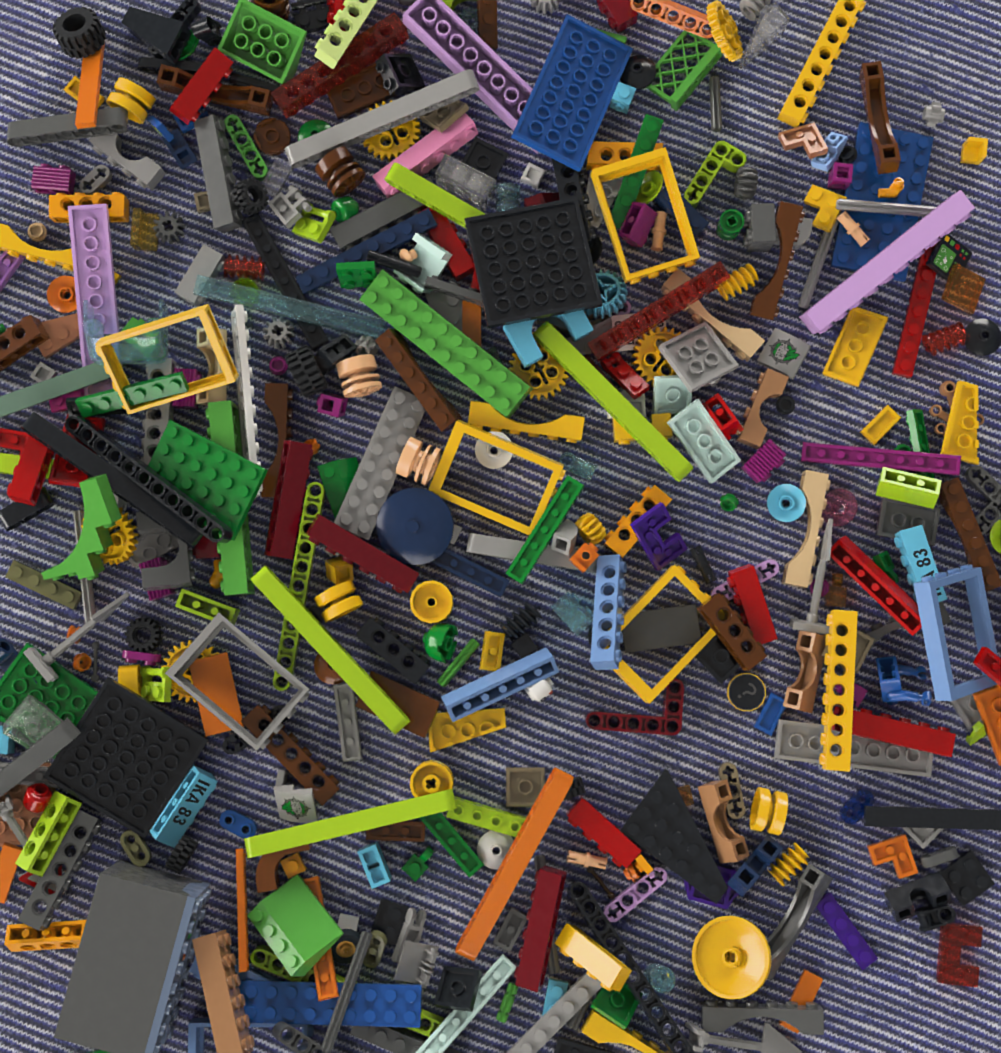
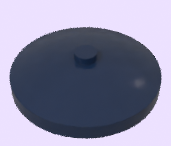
(415, 526)

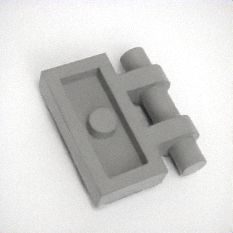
(285, 210)

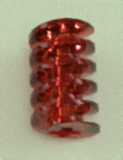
(244, 268)
(944, 339)

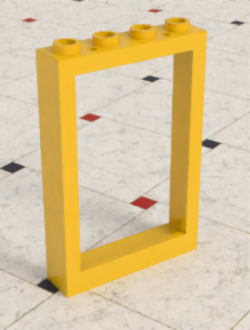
(632, 165)
(119, 379)
(449, 453)
(625, 672)

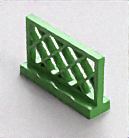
(696, 74)

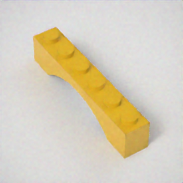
(15, 246)
(566, 426)
(603, 1031)

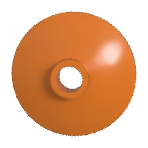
(57, 291)

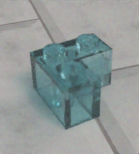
(572, 614)

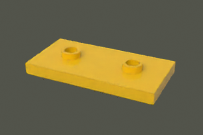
(855, 346)

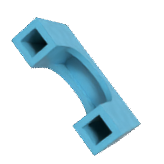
(524, 344)

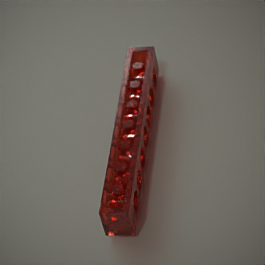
(360, 47)
(659, 311)

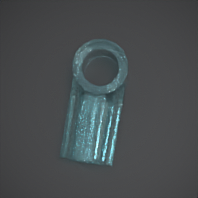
(579, 467)

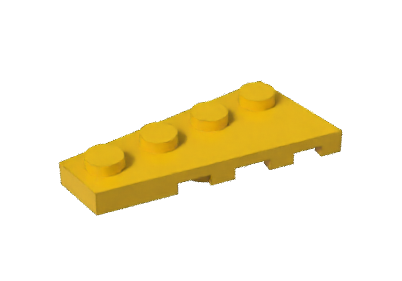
(962, 424)
(448, 733)

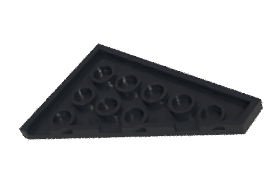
(669, 834)

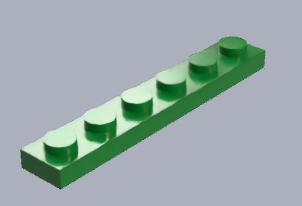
(631, 183)
(134, 394)
(545, 529)

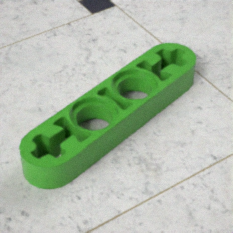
(246, 147)

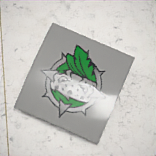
(784, 353)
(295, 804)

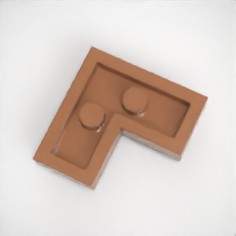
(805, 136)

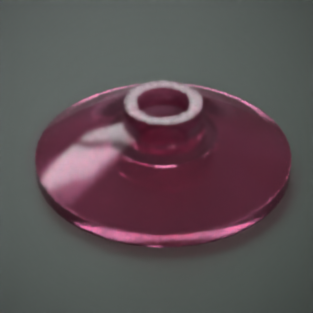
(836, 499)

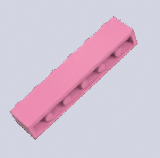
(429, 151)

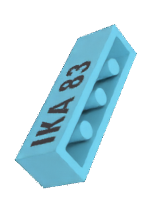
(917, 557)
(183, 806)

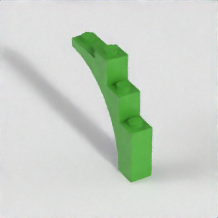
(99, 515)

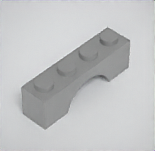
(144, 170)

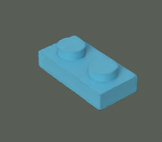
(555, 990)

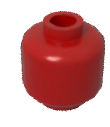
(37, 797)

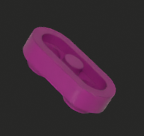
(148, 658)

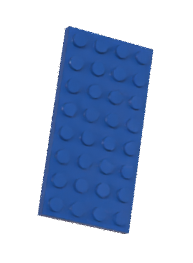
(572, 93)
(881, 227)

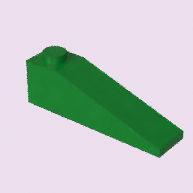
(337, 479)

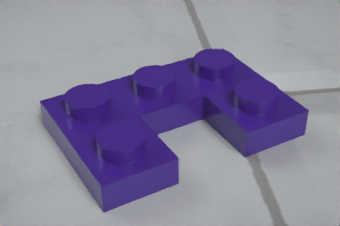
(657, 551)

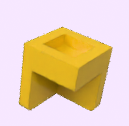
(974, 150)
(338, 570)

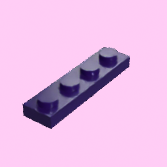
(846, 931)

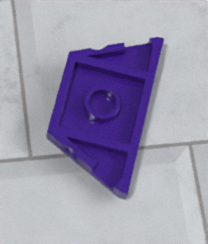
(725, 901)

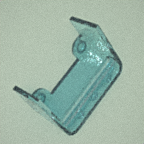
(140, 349)

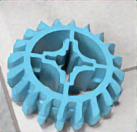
(610, 286)

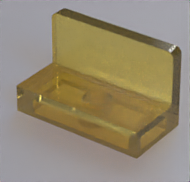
(142, 234)

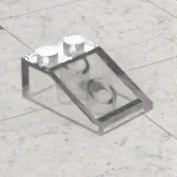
(768, 29)
(30, 723)

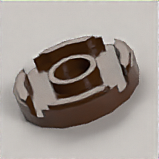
(272, 136)

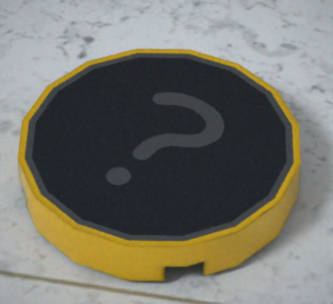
(746, 692)

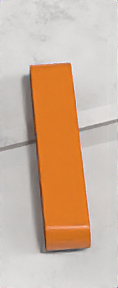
(679, 20)

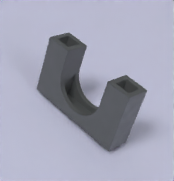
(172, 575)

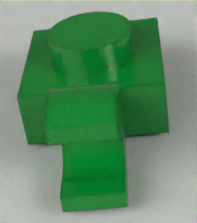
(885, 563)
(417, 864)

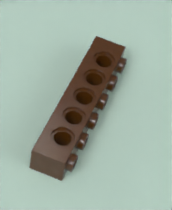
(321, 793)

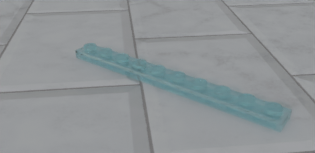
(288, 307)

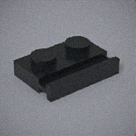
(390, 919)

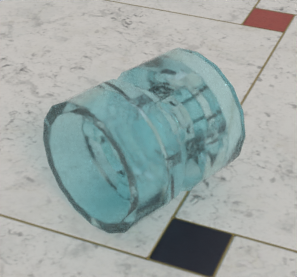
(508, 196)
(660, 977)

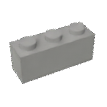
(206, 263)

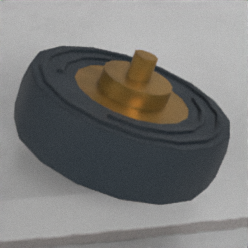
(345, 946)

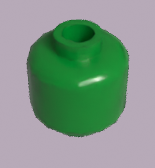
(344, 208)

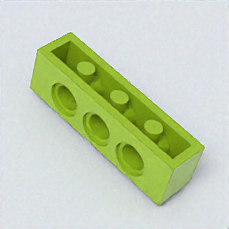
(486, 817)
(48, 834)

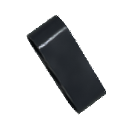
(19, 513)

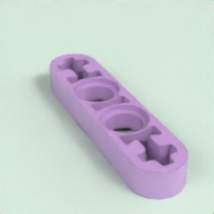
(762, 565)
(637, 896)

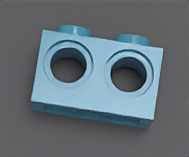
(374, 865)

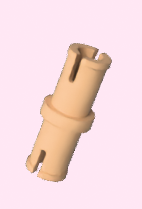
(853, 228)
(659, 231)
(586, 859)

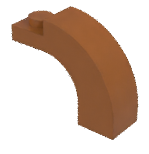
(267, 869)

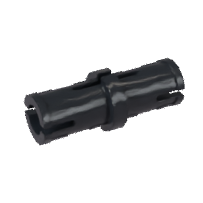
(703, 564)

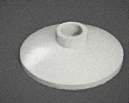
(490, 460)
(488, 842)

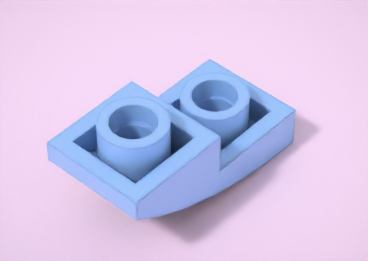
(835, 144)

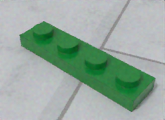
(918, 434)
(453, 843)

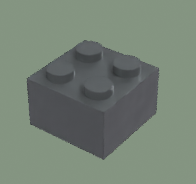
(760, 227)

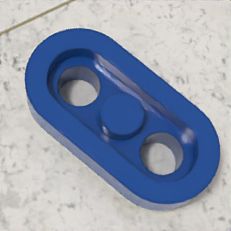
(238, 822)

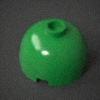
(440, 641)

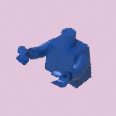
(890, 684)

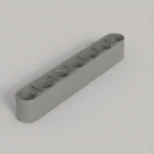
(509, 549)

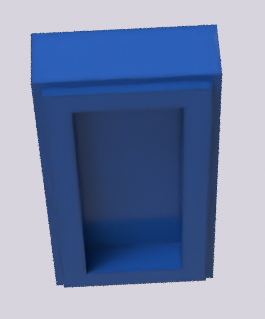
(160, 128)
(769, 714)

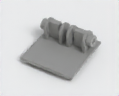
(416, 963)

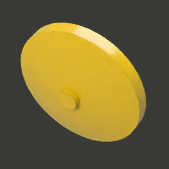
(731, 957)

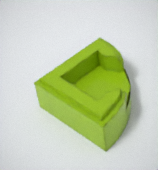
(977, 733)

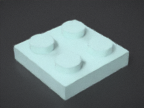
(670, 395)

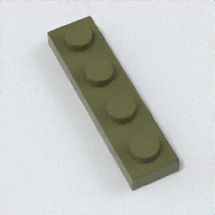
(51, 589)

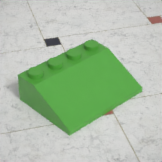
(263, 41)
(295, 926)

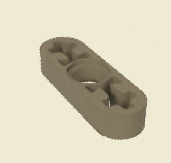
(740, 804)

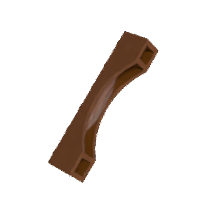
(240, 97)
(882, 138)
(786, 221)
(402, 359)
(278, 399)
(957, 506)

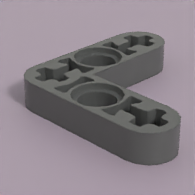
(993, 498)

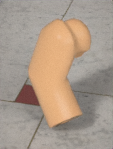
(408, 256)

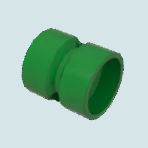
(730, 224)

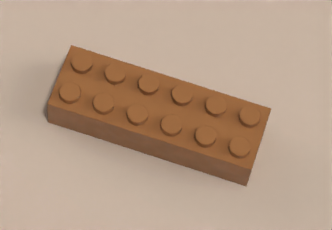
(223, 993)

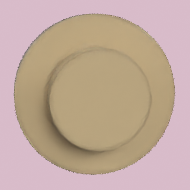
(37, 232)

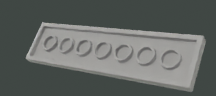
(379, 463)
(802, 743)

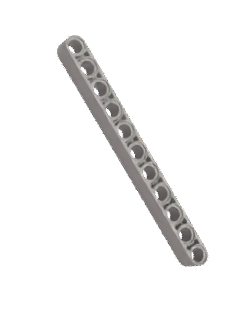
(383, 118)

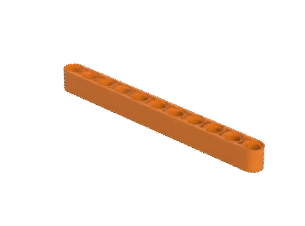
(514, 864)

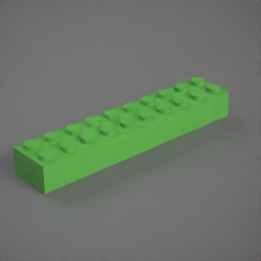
(446, 344)
(235, 555)

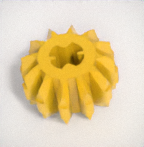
(590, 528)

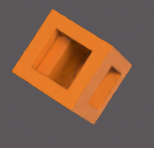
(581, 563)

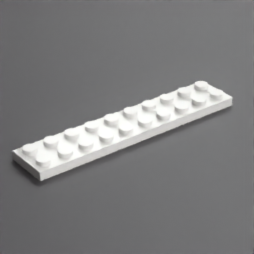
(244, 390)

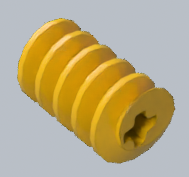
(738, 280)
(788, 864)

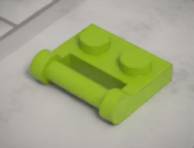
(313, 229)
(155, 690)

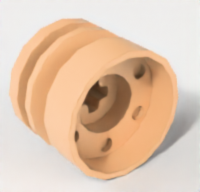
(357, 371)
(418, 461)

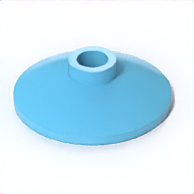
(796, 502)

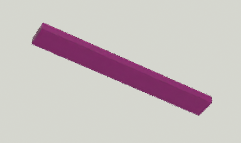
(881, 458)

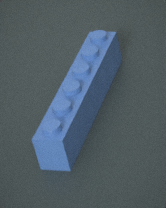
(499, 684)

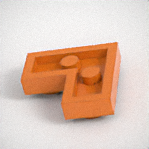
(895, 850)

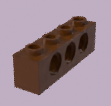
(19, 346)
(755, 651)

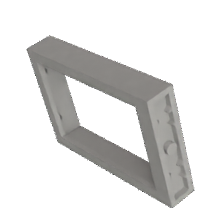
(198, 646)

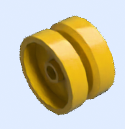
(132, 98)
(421, 596)
(337, 599)
(427, 771)
(768, 811)

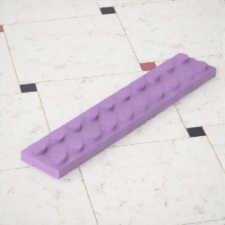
(93, 274)

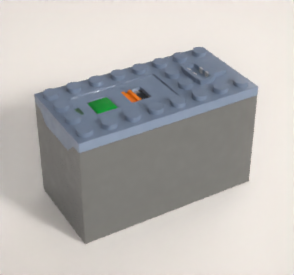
(133, 960)

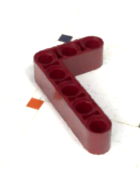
(642, 727)

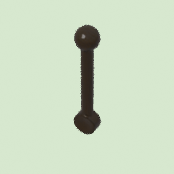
(610, 895)

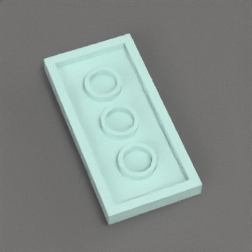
(703, 441)

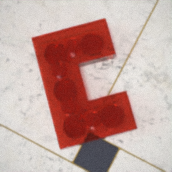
(948, 965)

